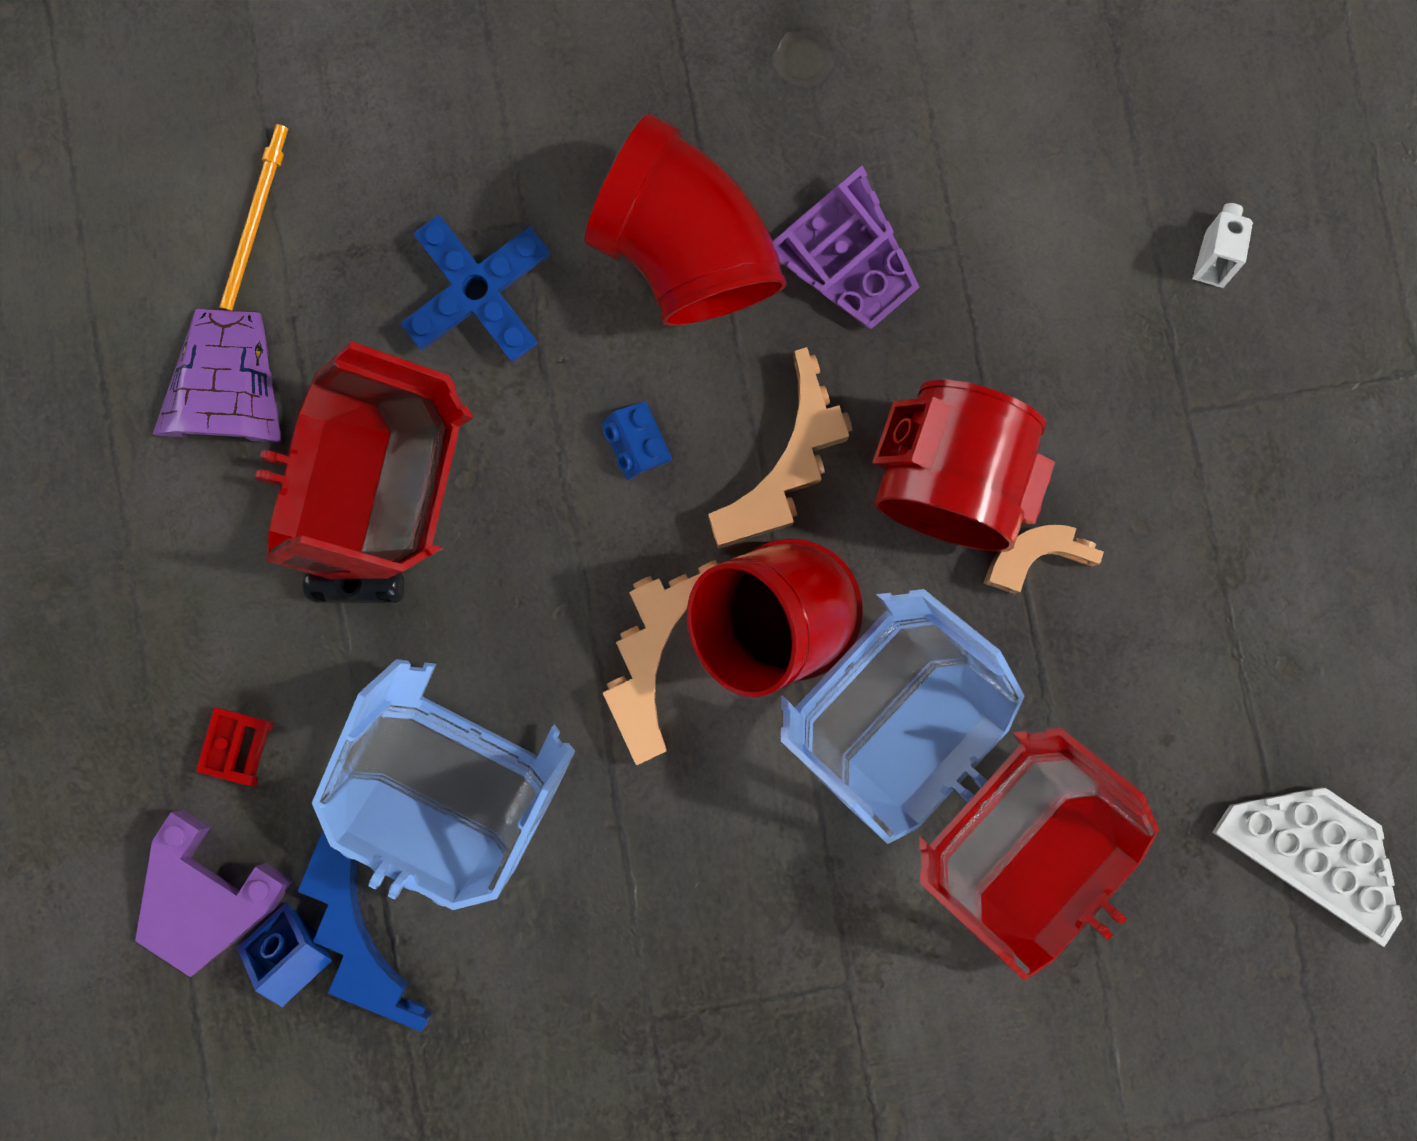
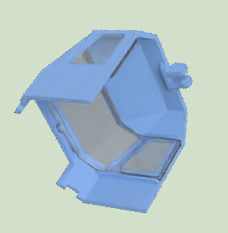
(905, 714)
(433, 793)

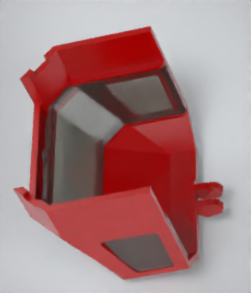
(364, 467)

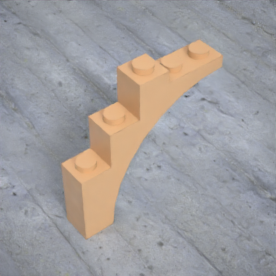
(815, 428)
(634, 700)

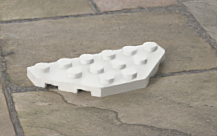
(1321, 851)

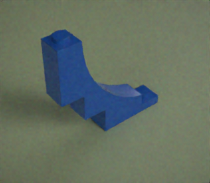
(363, 973)

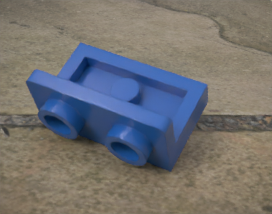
(635, 440)

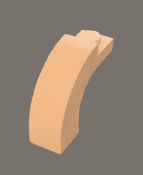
(1010, 567)

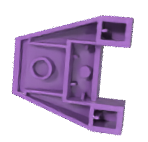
(191, 911)

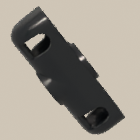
(336, 590)

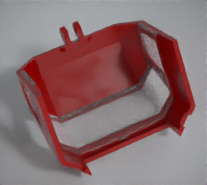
(1039, 850)

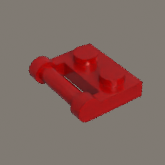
(224, 744)

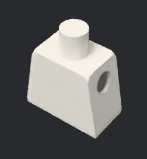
(1224, 247)

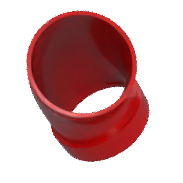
(683, 227)
(816, 596)

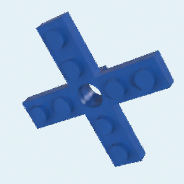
(461, 270)

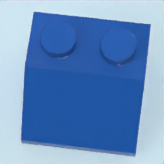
(282, 955)

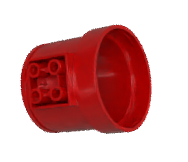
(963, 465)

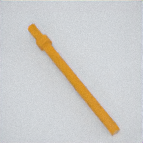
(272, 159)

